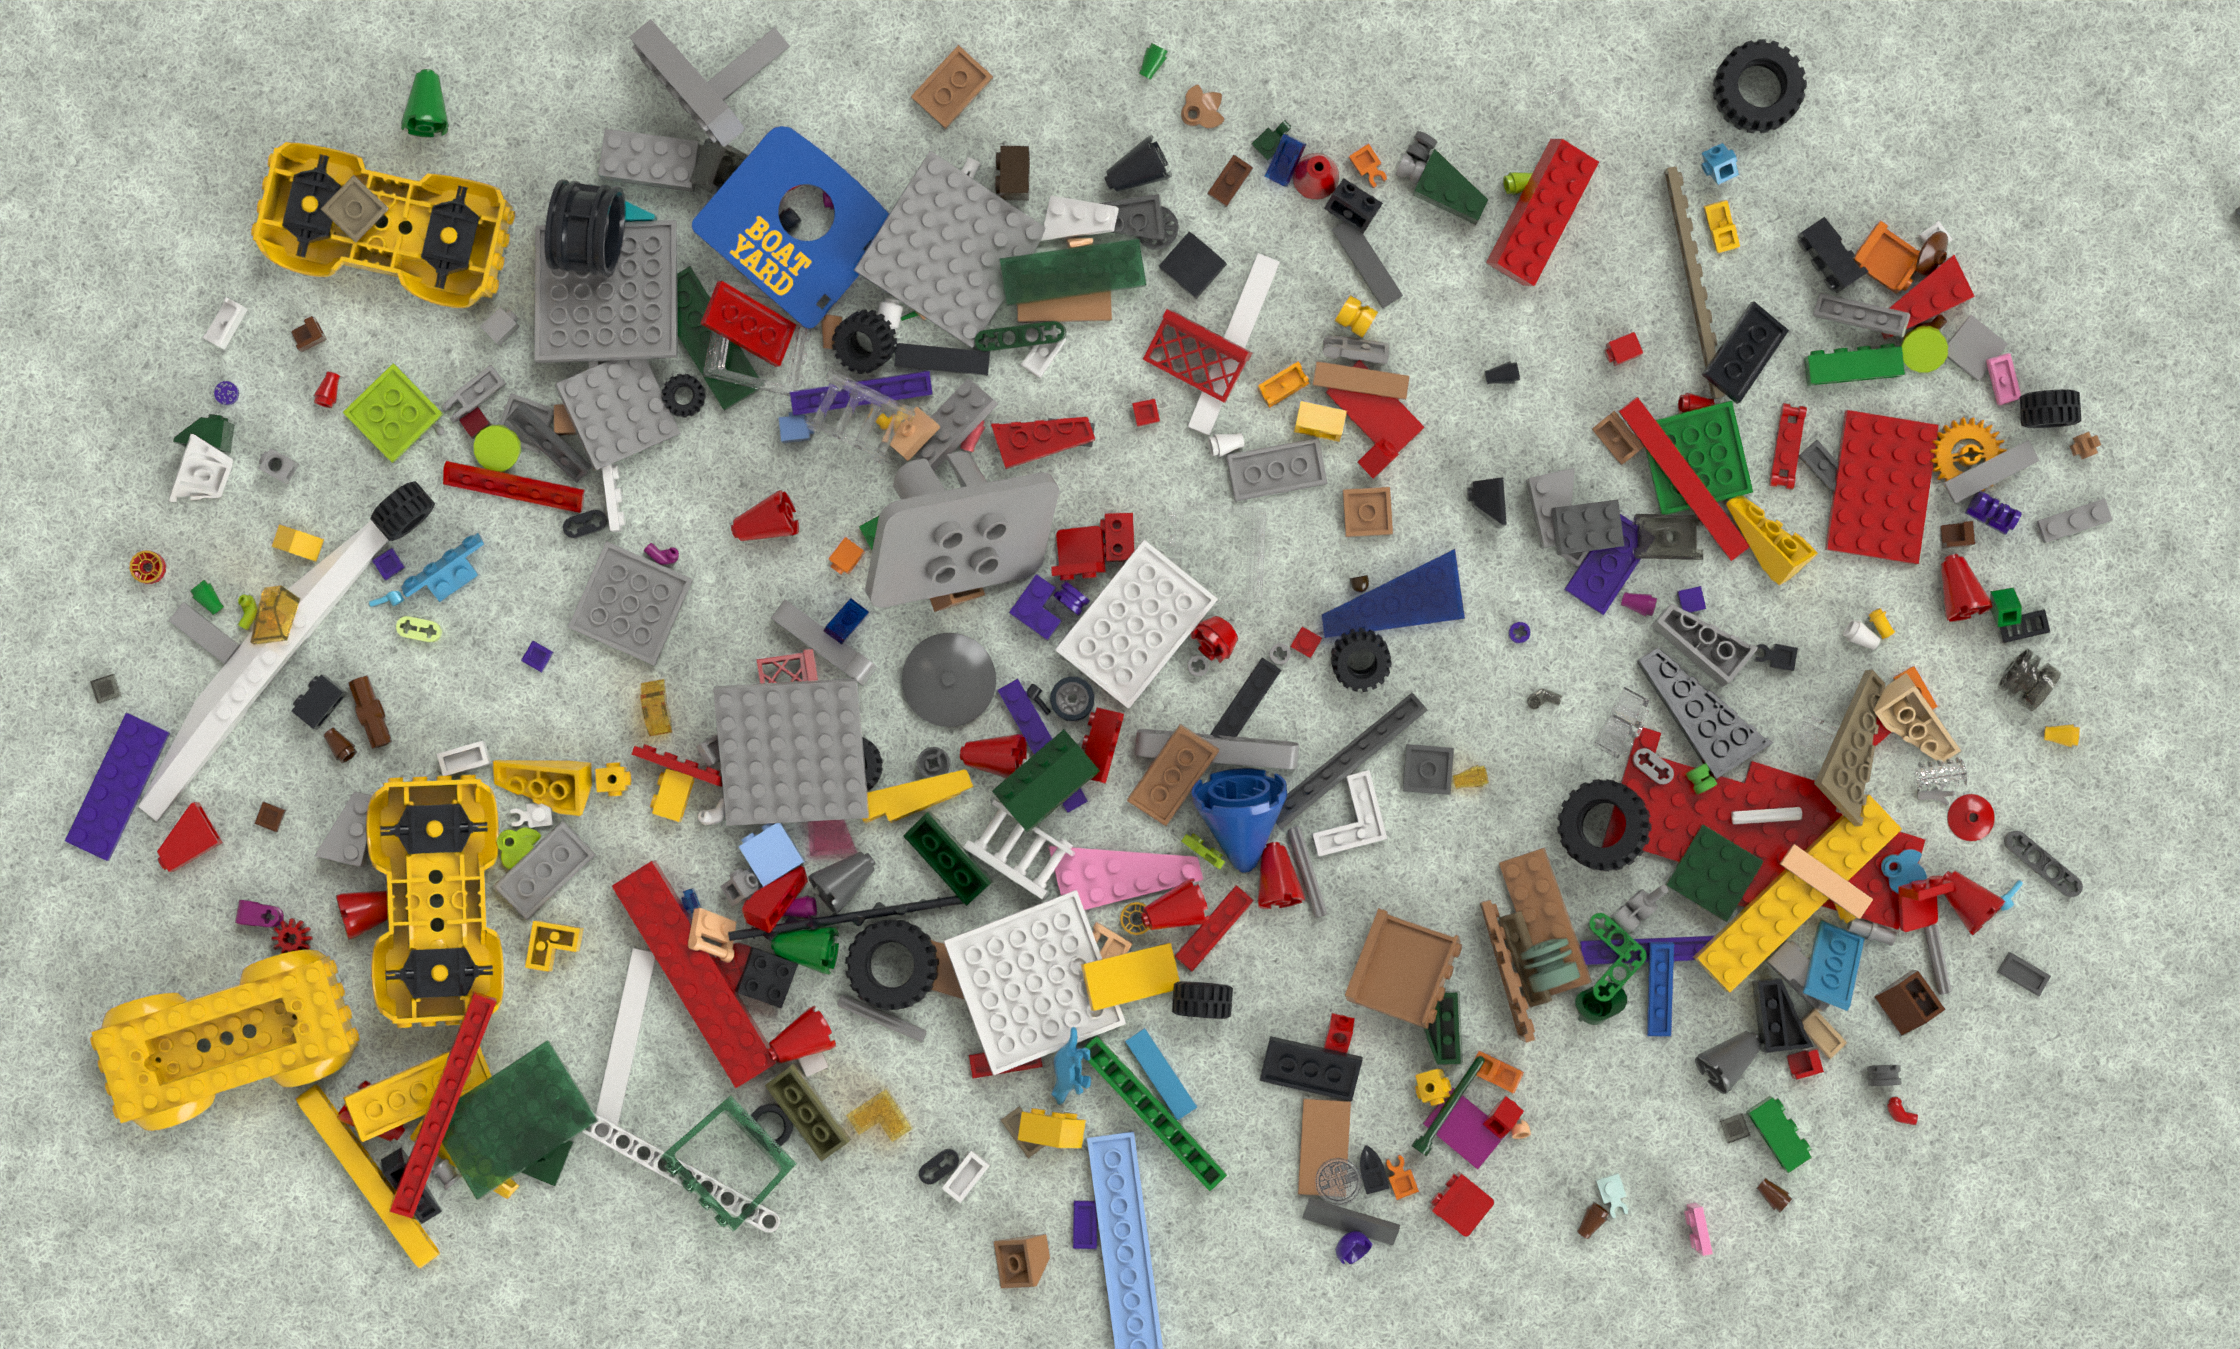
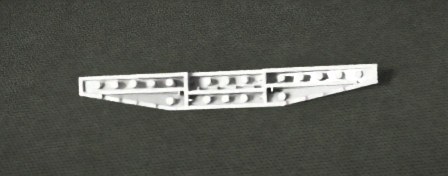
(253, 668)

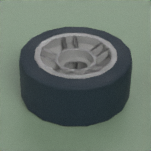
(1072, 686)

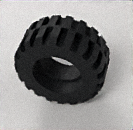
(1781, 64)
(1573, 817)
(860, 964)

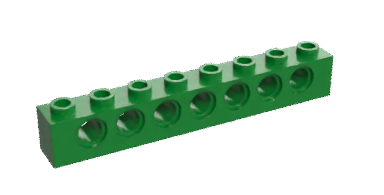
(1154, 1114)

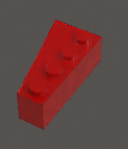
(1935, 294)

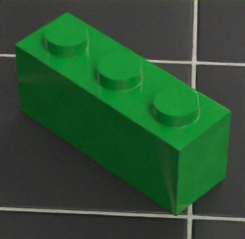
(1779, 1133)

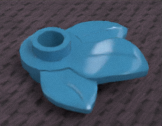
(1906, 870)

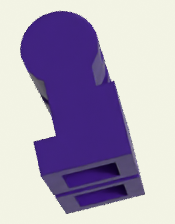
(2000, 515)

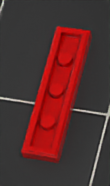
(1210, 933)

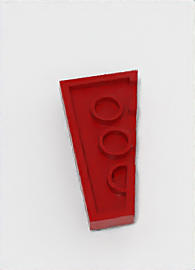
(1030, 441)
(670, 761)

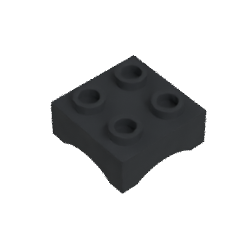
(766, 977)

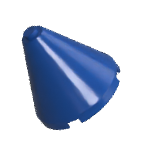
(1241, 811)

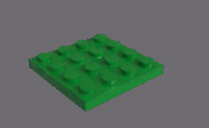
(1711, 447)

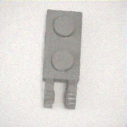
(1356, 349)
(475, 392)

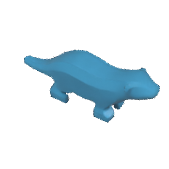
(1068, 1069)

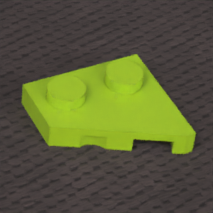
(1212, 855)

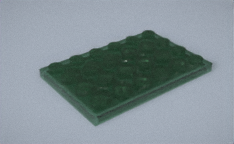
(515, 1119)

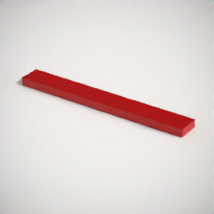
(1684, 478)

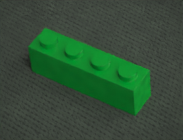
(1854, 365)

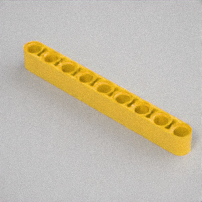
(366, 1174)

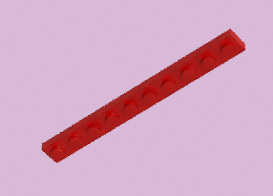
(442, 1104)

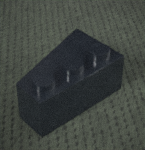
(1830, 255)

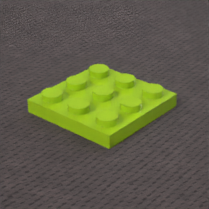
(393, 413)

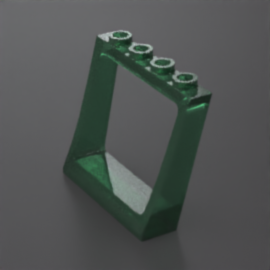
(756, 1135)

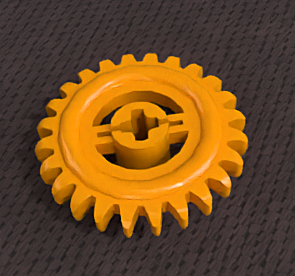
(1943, 456)

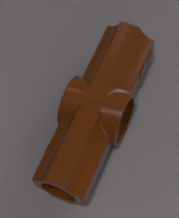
(370, 712)

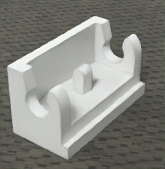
(225, 323)

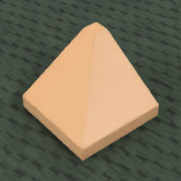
(1079, 242)

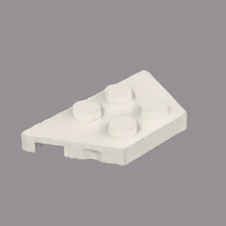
(201, 471)

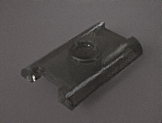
(1653, 541)

